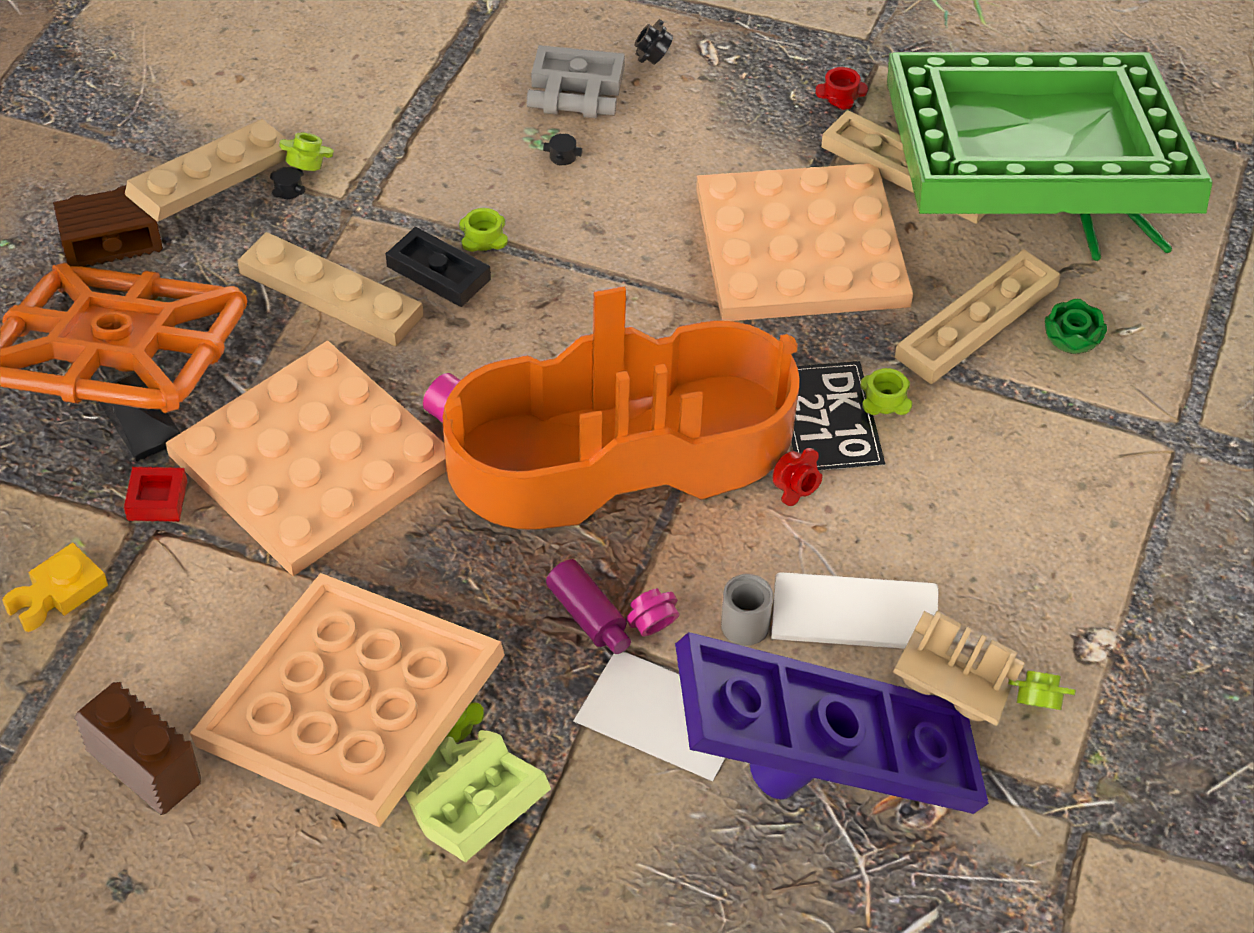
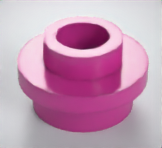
(653, 612)

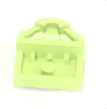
(473, 793)

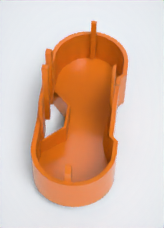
(620, 416)

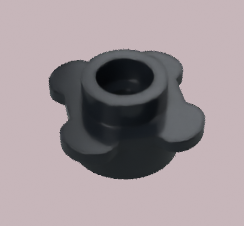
(653, 42)

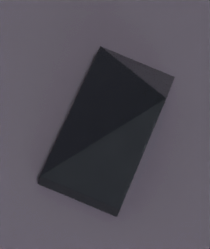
(140, 428)

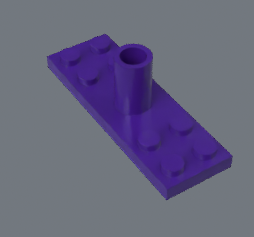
(826, 725)

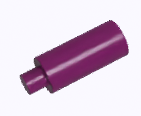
(588, 606)

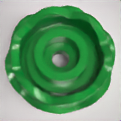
(1075, 326)

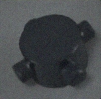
(562, 149)
(287, 183)

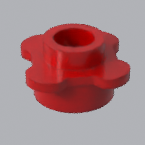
(841, 87)
(797, 475)

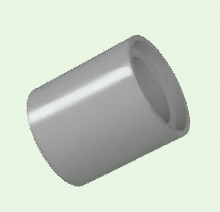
(750, 593)

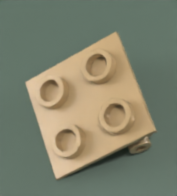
(935, 668)

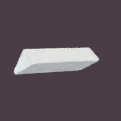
(849, 609)

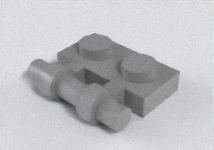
(576, 71)

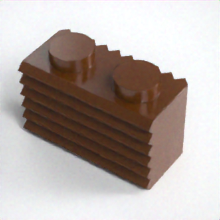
(105, 228)
(139, 747)

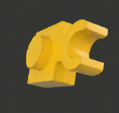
(58, 582)

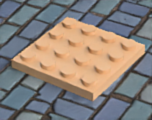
(802, 242)
(310, 456)
(349, 698)

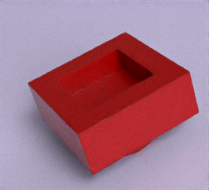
(155, 494)

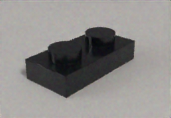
(438, 266)

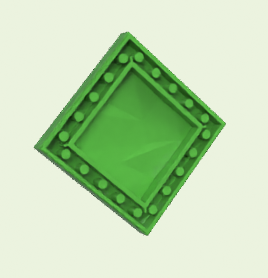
(1044, 134)

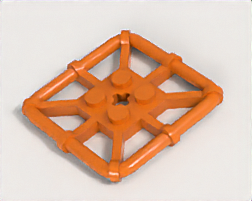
(116, 334)

